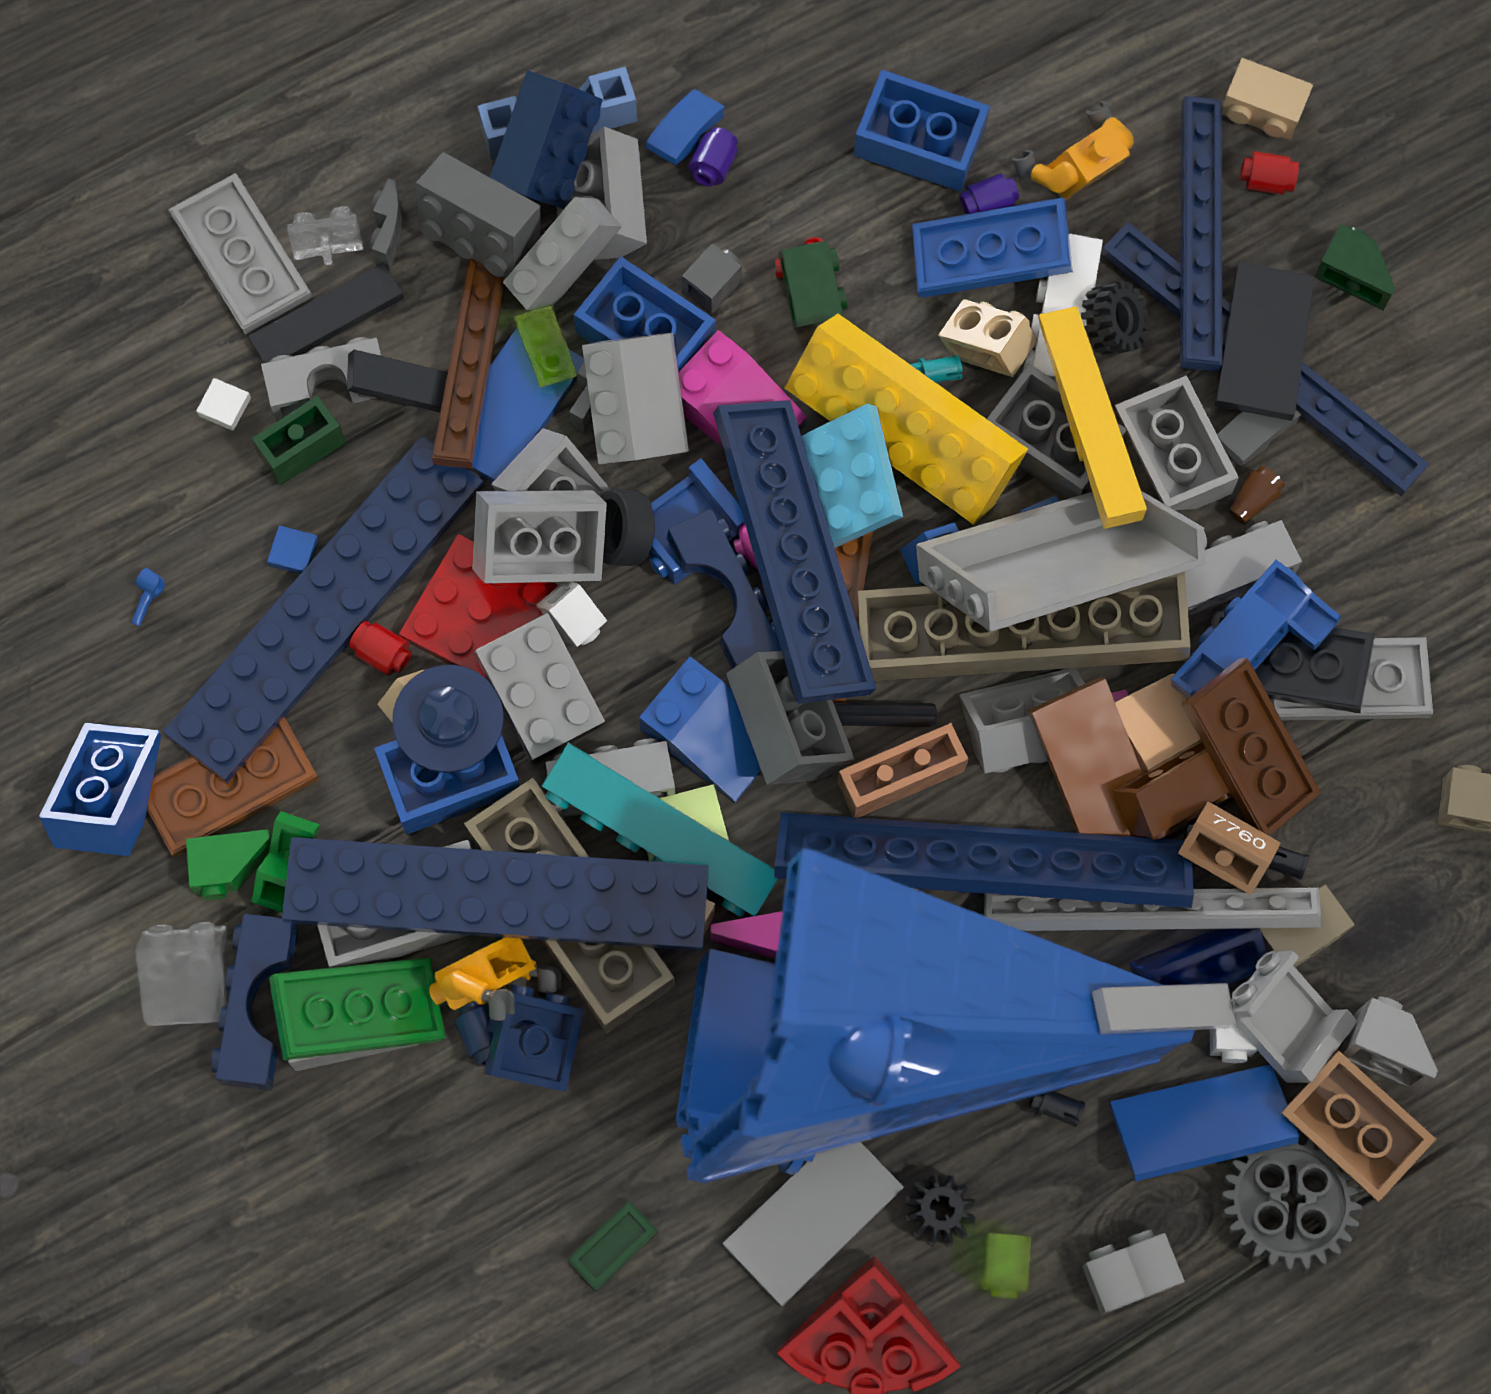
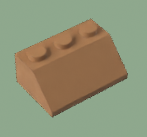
(1358, 1126)

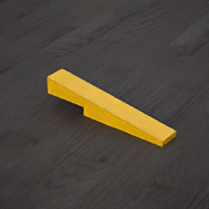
(1092, 419)

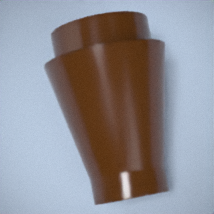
(1257, 493)

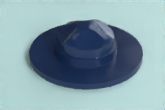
(448, 718)

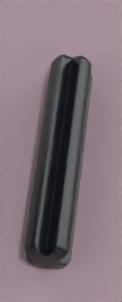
(886, 714)

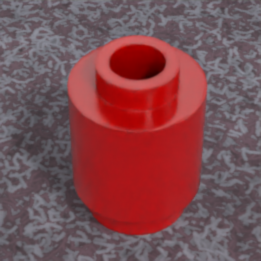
(1269, 173)
(380, 648)

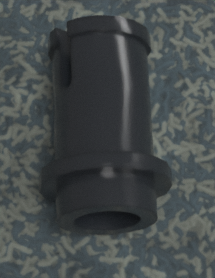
(1058, 1107)

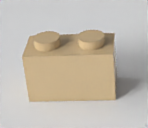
(1266, 99)

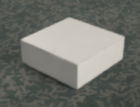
(223, 404)

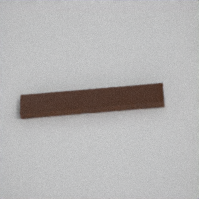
(469, 368)

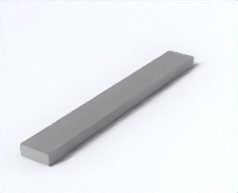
(1209, 911)

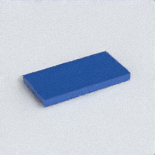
(992, 248)
(514, 408)
(1203, 1122)

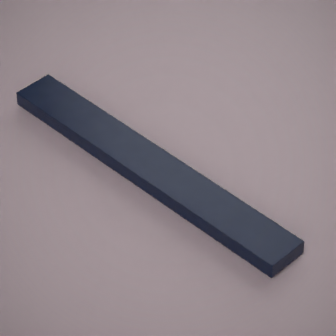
(1201, 234)

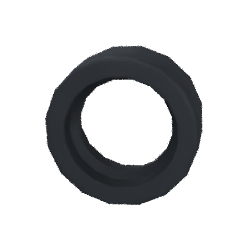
(636, 539)

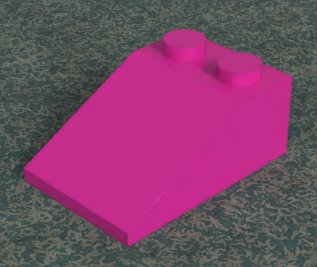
(725, 376)

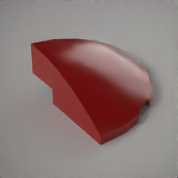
(869, 1338)

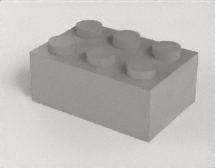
(539, 536)
(539, 686)

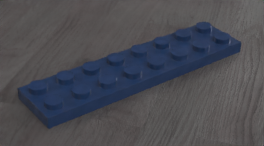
(794, 551)

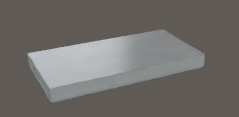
(240, 253)
(1394, 688)
(812, 1218)

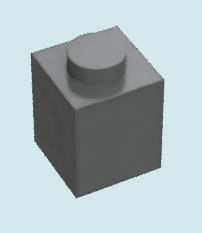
(712, 278)

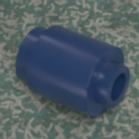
(473, 1031)

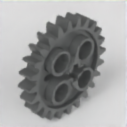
(1328, 1207)

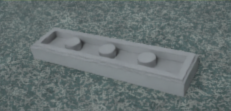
(1163, 1008)

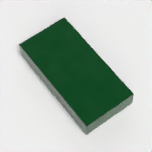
(612, 1246)

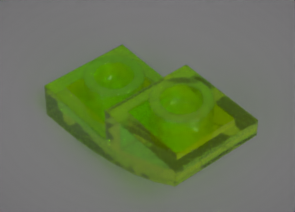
(545, 346)

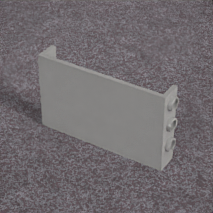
(1055, 559)

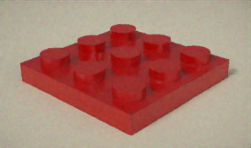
(465, 613)

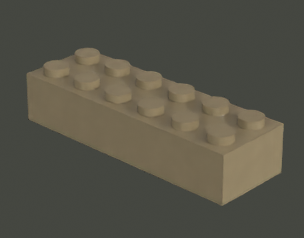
(608, 978)

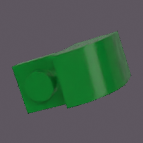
(272, 873)

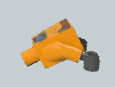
(1083, 161)
(485, 971)

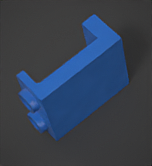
(686, 500)

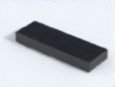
(395, 380)

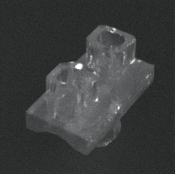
(324, 236)

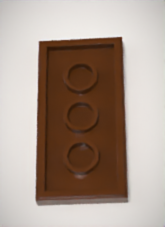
(1251, 747)

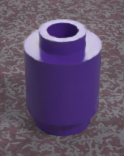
(714, 157)
(989, 194)

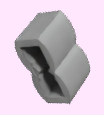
(1132, 1272)

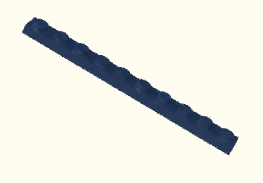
(1316, 398)

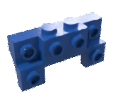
(1256, 625)

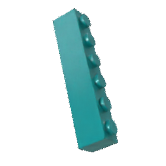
(658, 828)

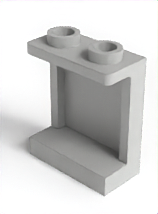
(1288, 1018)

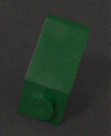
(1356, 267)

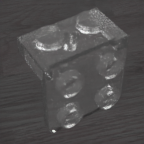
(182, 973)

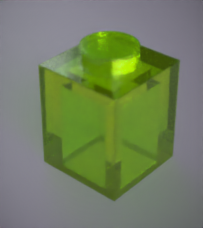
(1005, 1265)

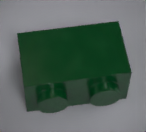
(812, 283)
(299, 440)

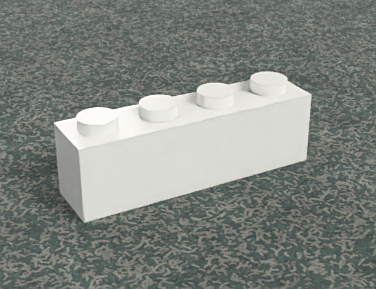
(1065, 292)

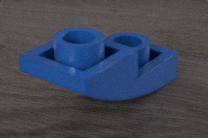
(682, 126)

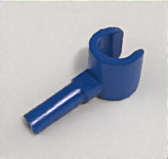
(152, 586)

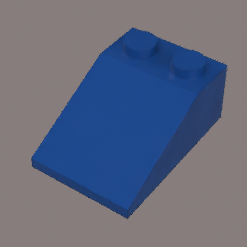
(703, 729)
(103, 790)

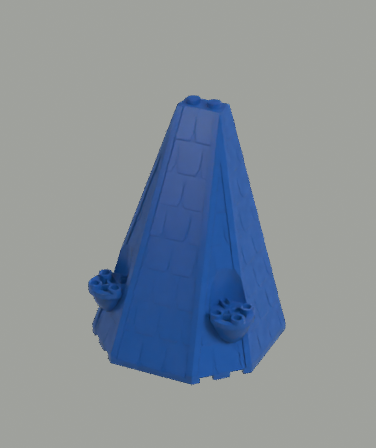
(884, 1023)

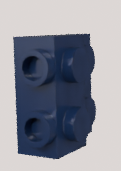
(536, 1041)

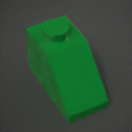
(225, 861)

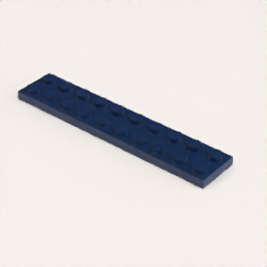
(322, 611)
(996, 859)
(496, 894)

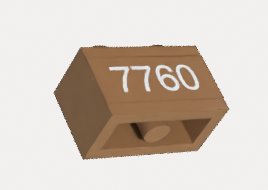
(1229, 848)

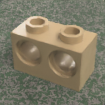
(988, 337)

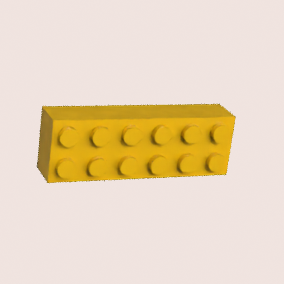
(924, 426)

